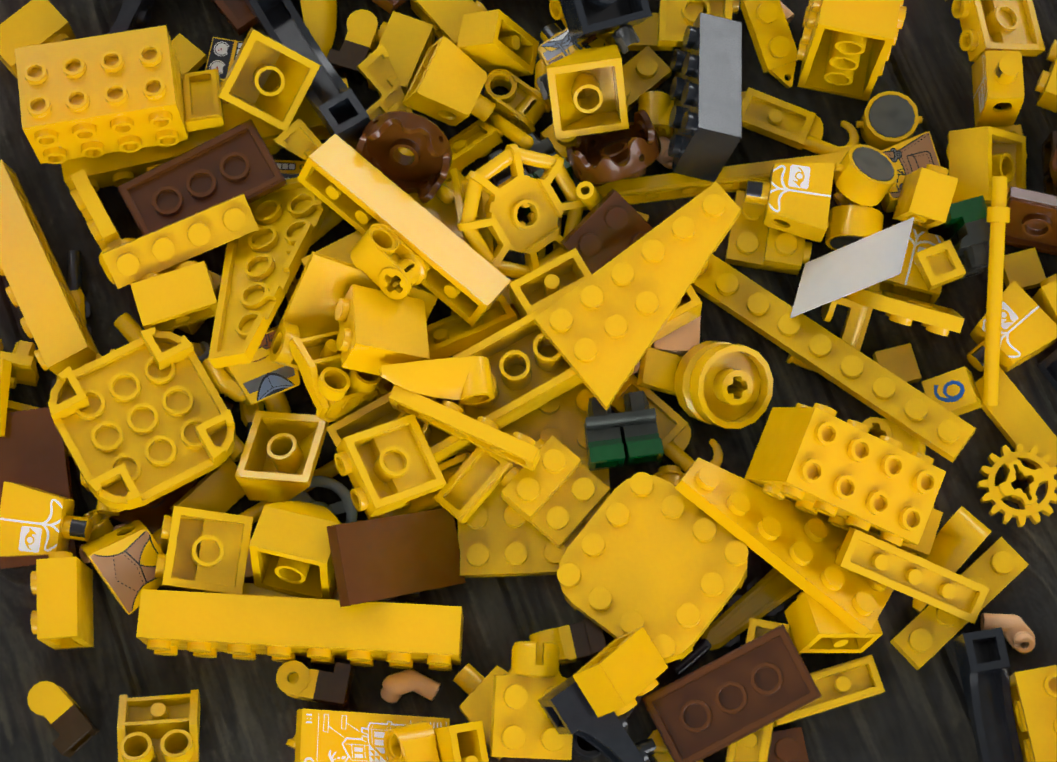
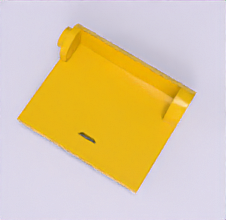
(315, 299)

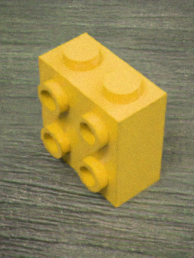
(380, 330)
(63, 601)

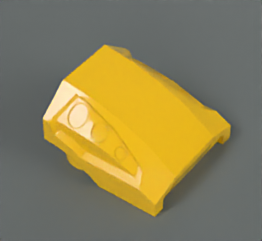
(333, 388)
(159, 728)

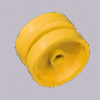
(723, 384)

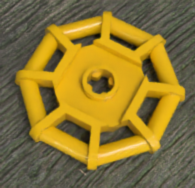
(503, 207)

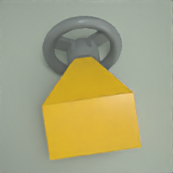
(292, 542)

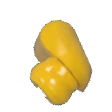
(588, 194)

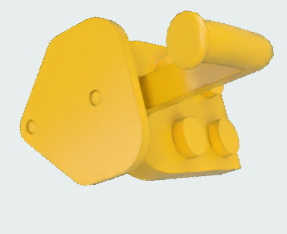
(898, 309)

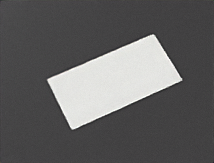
(852, 267)

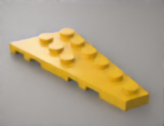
(261, 269)
(626, 303)
(789, 540)

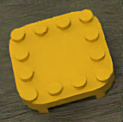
(142, 420)
(652, 565)

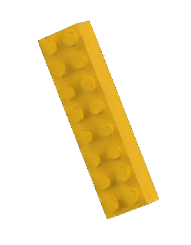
(300, 627)

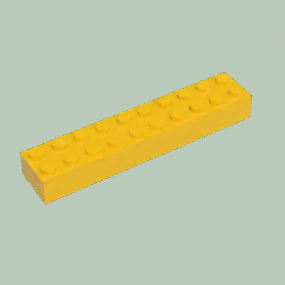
(524, 377)

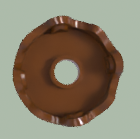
(615, 153)
(413, 174)

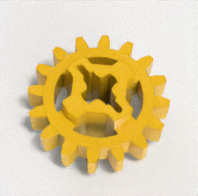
(1028, 500)

